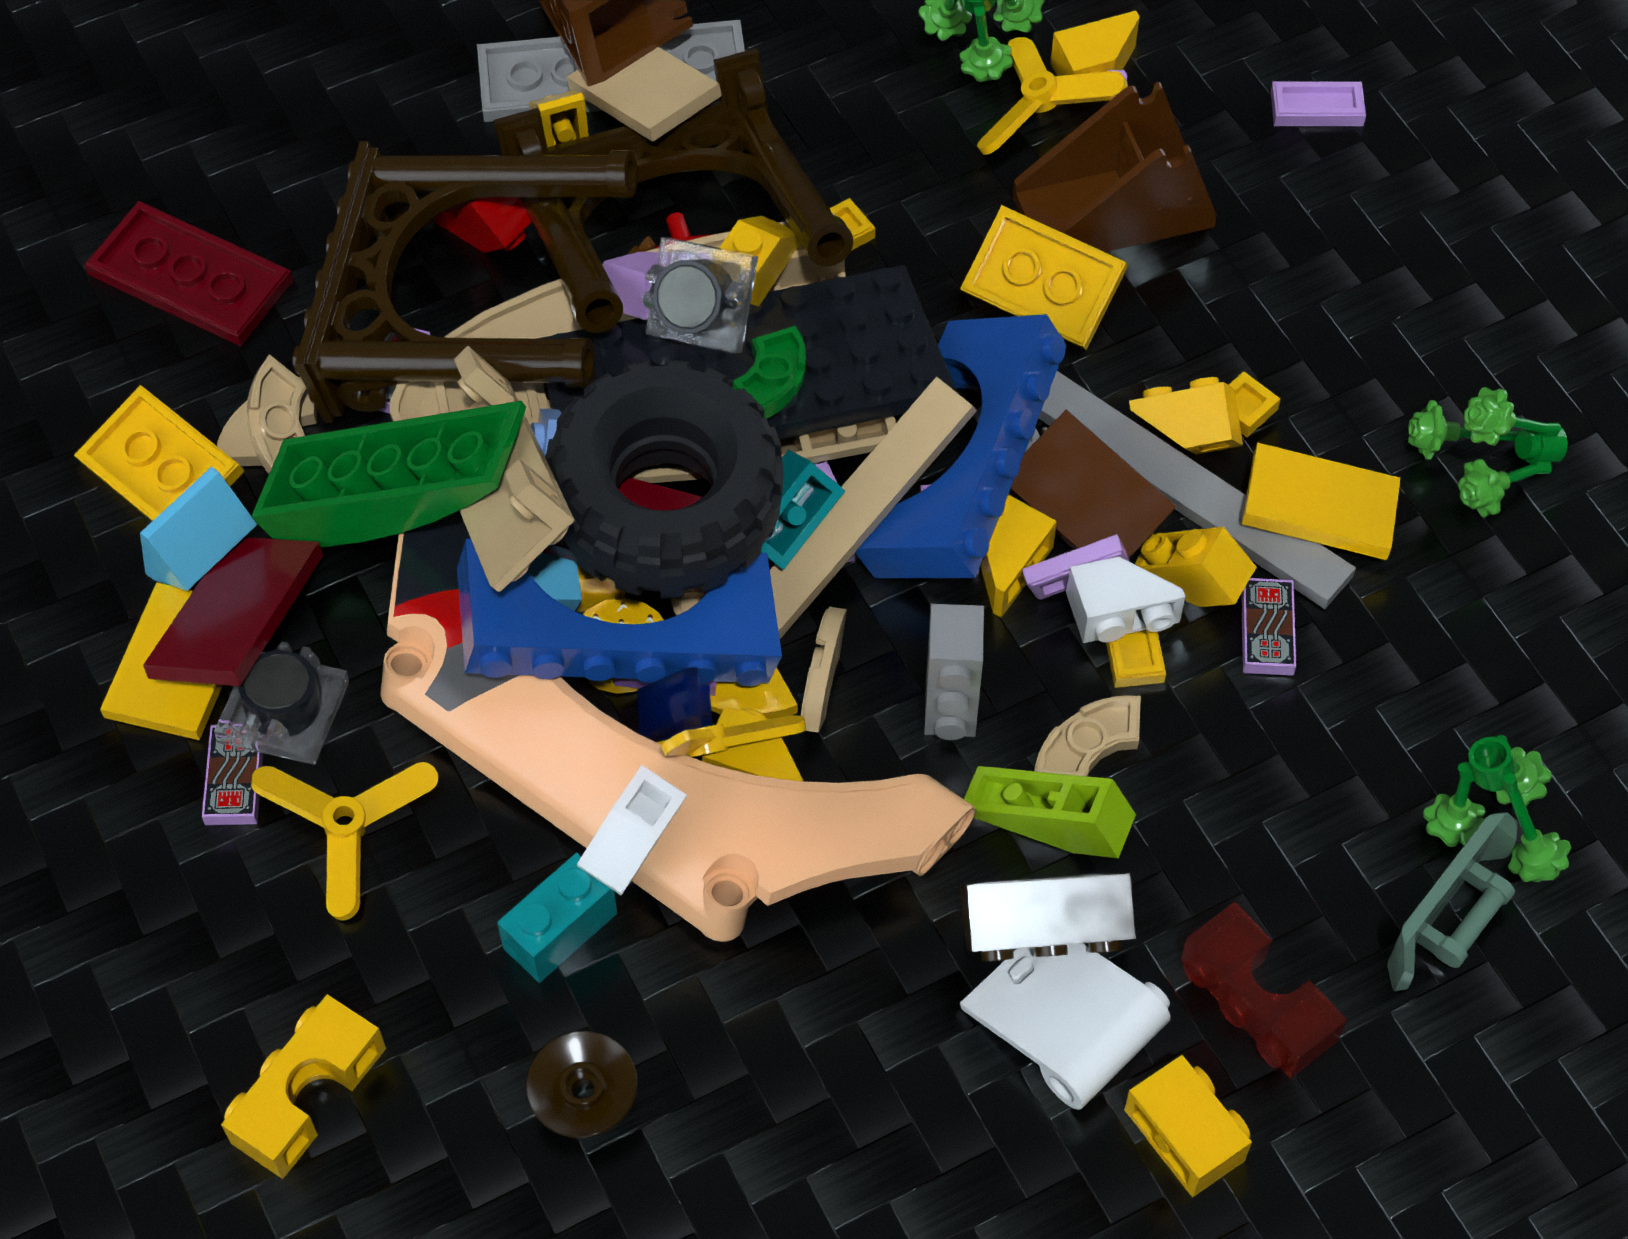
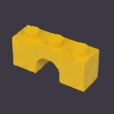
(326, 1045)

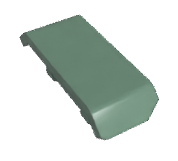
(1489, 842)

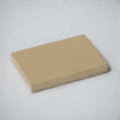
(651, 93)

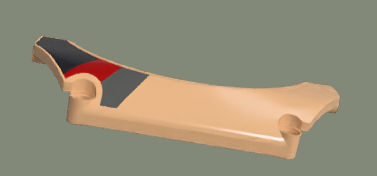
(571, 763)

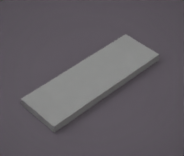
(535, 68)

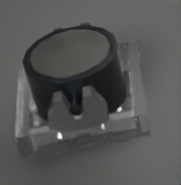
(700, 294)
(283, 705)

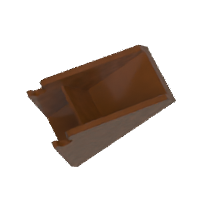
(614, 33)
(1119, 178)

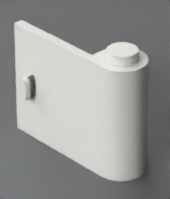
(1070, 1016)

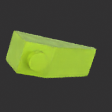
(1054, 808)

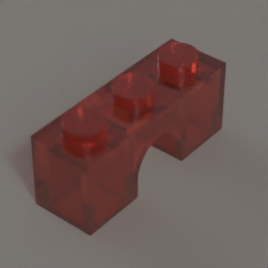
(1287, 1027)

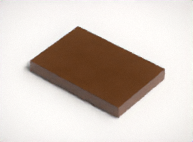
(1088, 488)

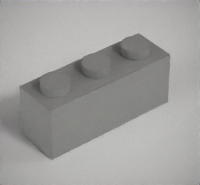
(953, 670)

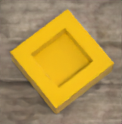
(1254, 403)

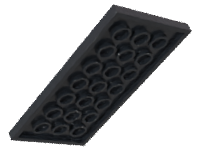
(861, 337)

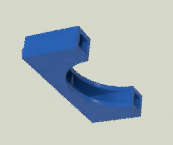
(952, 520)
(527, 632)

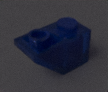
(674, 705)

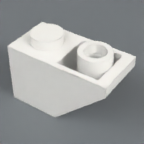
(1120, 599)
(631, 830)

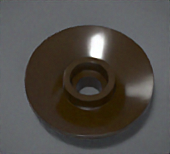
(578, 1061)

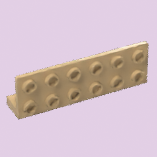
(528, 506)

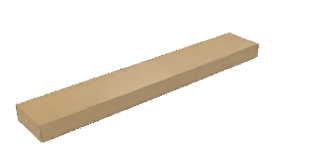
(869, 497)

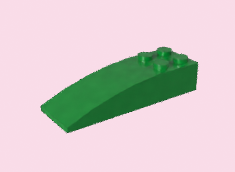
(386, 475)

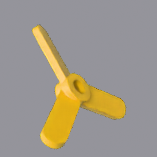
(1045, 91)
(717, 738)
(344, 840)

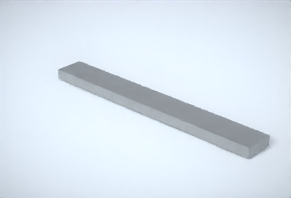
(1201, 494)

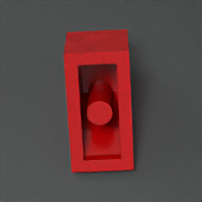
(487, 222)

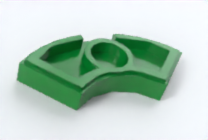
(776, 371)

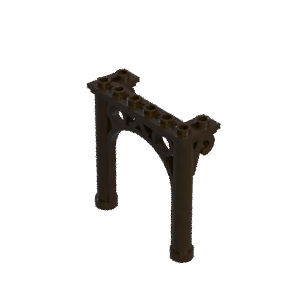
(702, 142)
(393, 202)

